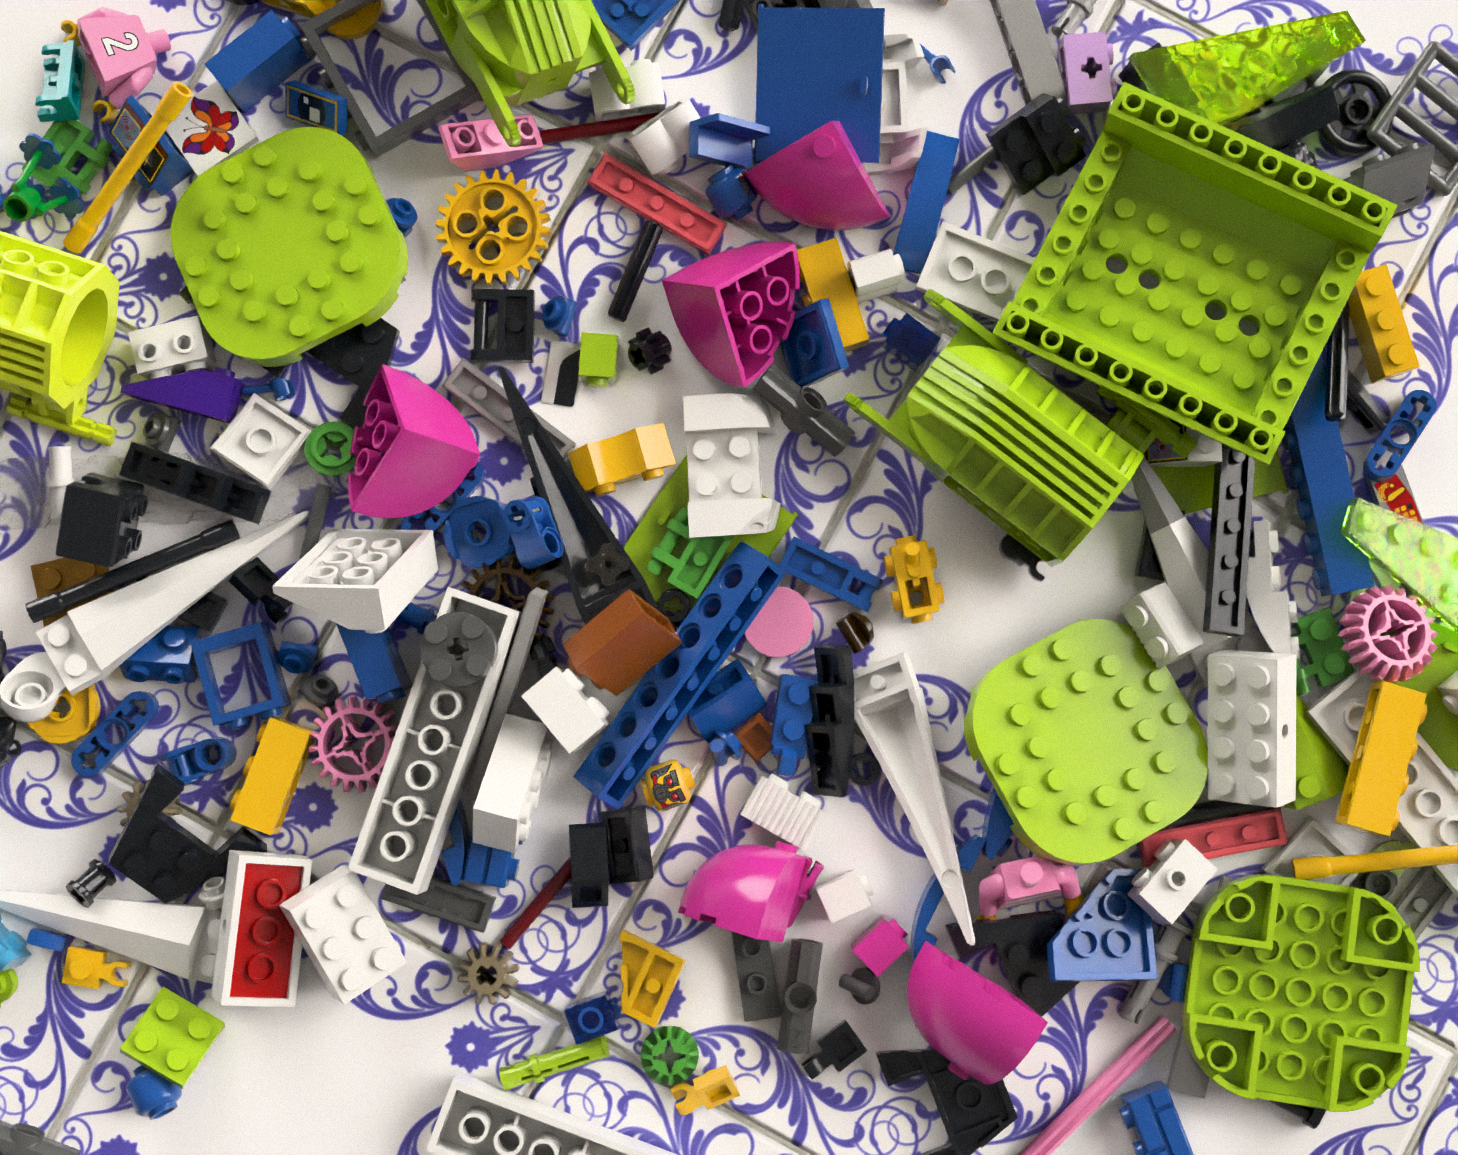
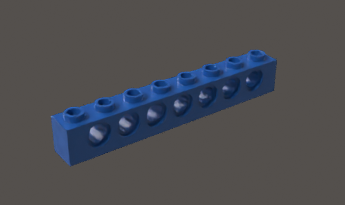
(681, 676)

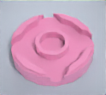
(781, 624)

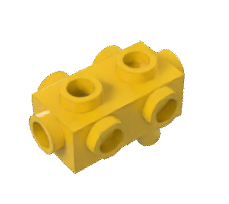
(912, 568)

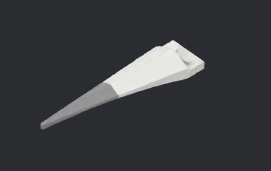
(1185, 566)

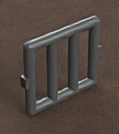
(1395, 107)

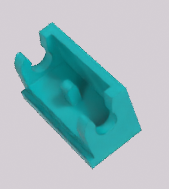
(61, 83)

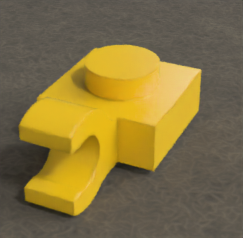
(708, 1090)

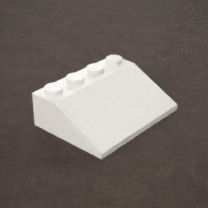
(361, 576)

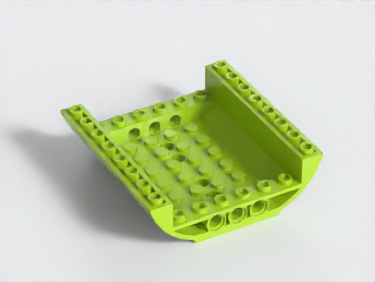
(1214, 227)

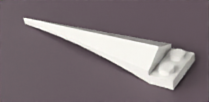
(113, 627)
(898, 730)
(156, 933)

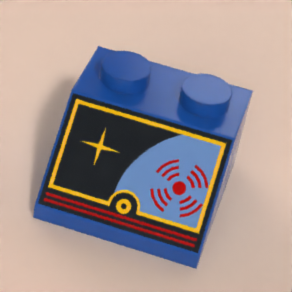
(164, 164)

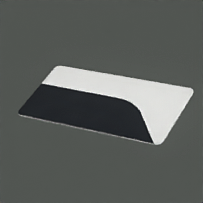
(561, 373)

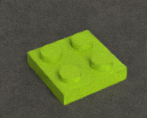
(172, 1037)

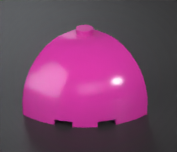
(820, 182)
(736, 308)
(408, 449)
(746, 890)
(969, 1017)

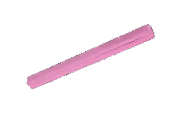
(1101, 1088)

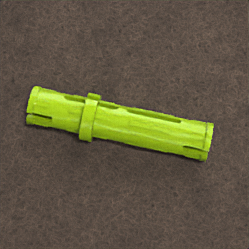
(545, 1065)

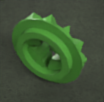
(316, 448)
(656, 1044)

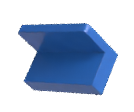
(724, 140)
(726, 701)

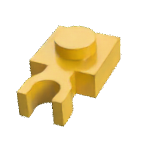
(89, 967)

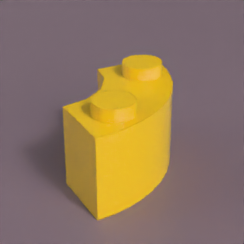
(622, 459)

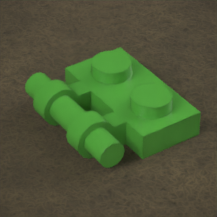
(71, 141)
(698, 560)
(1322, 647)

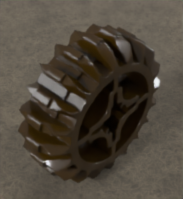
(502, 586)

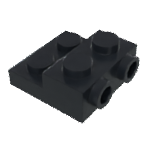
(1037, 142)

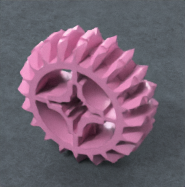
(1387, 656)
(351, 729)

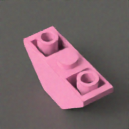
(481, 146)

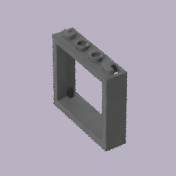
(332, 78)

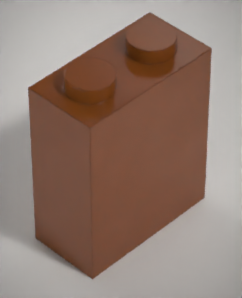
(621, 643)

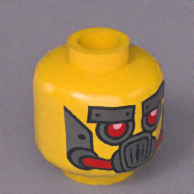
(667, 785)

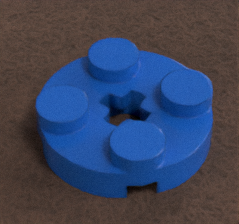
(464, 520)

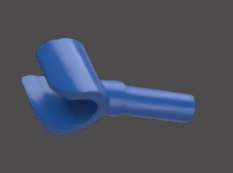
(937, 64)
(281, 389)

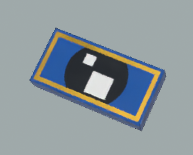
(315, 107)

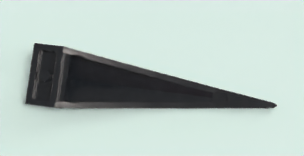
(574, 516)

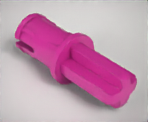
(805, 886)

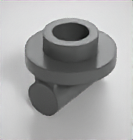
(160, 431)
(319, 691)
(862, 984)

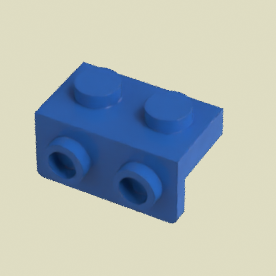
(164, 657)

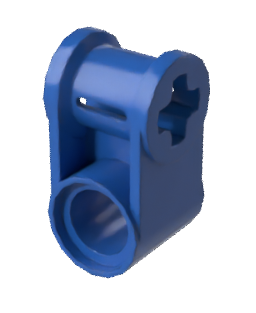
(535, 534)
(194, 763)

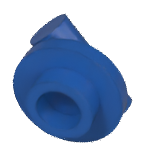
(403, 214)
(559, 315)
(297, 657)
(725, 746)
(1174, 981)

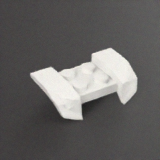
(898, 146)
(726, 465)

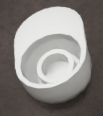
(31, 689)

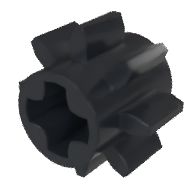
(649, 350)

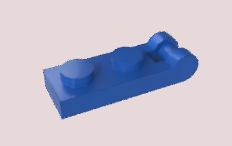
(829, 573)

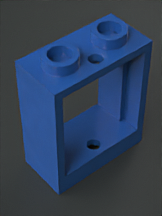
(257, 632)

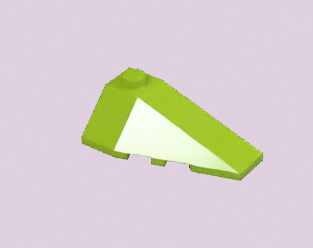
(1319, 767)

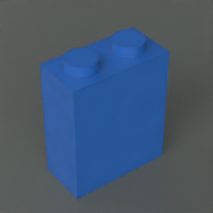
(259, 60)
(376, 664)

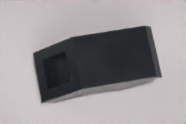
(588, 865)

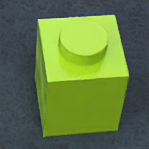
(598, 359)

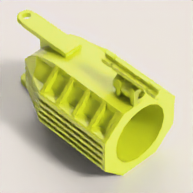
(54, 334)

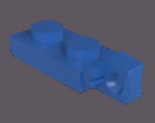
(791, 715)

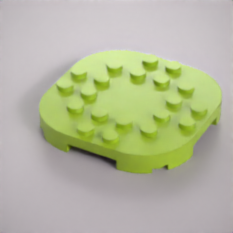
(288, 246)
(1086, 742)
(1300, 992)

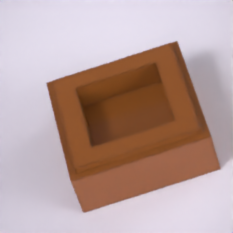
(755, 737)

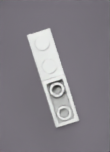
(1269, 608)

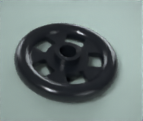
(1360, 82)

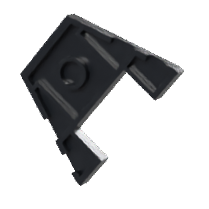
(357, 357)
(163, 853)
(1022, 952)
(968, 1108)

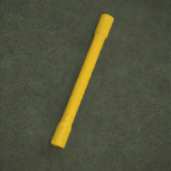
(166, 112)
(1325, 866)

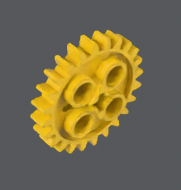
(471, 204)

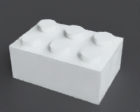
(567, 709)
(512, 784)
(343, 934)

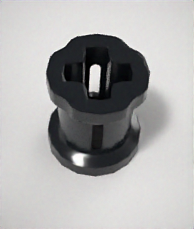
(91, 883)

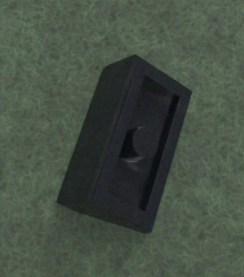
(1364, 406)
(628, 845)

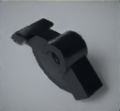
(541, 650)

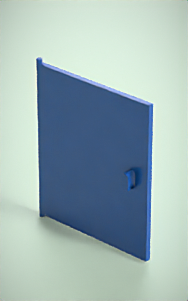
(816, 72)

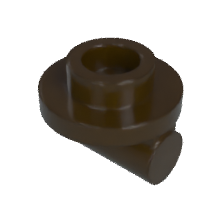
(856, 630)

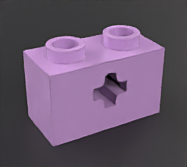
(1083, 52)

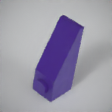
(195, 392)

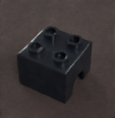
(101, 520)

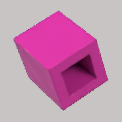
(881, 945)

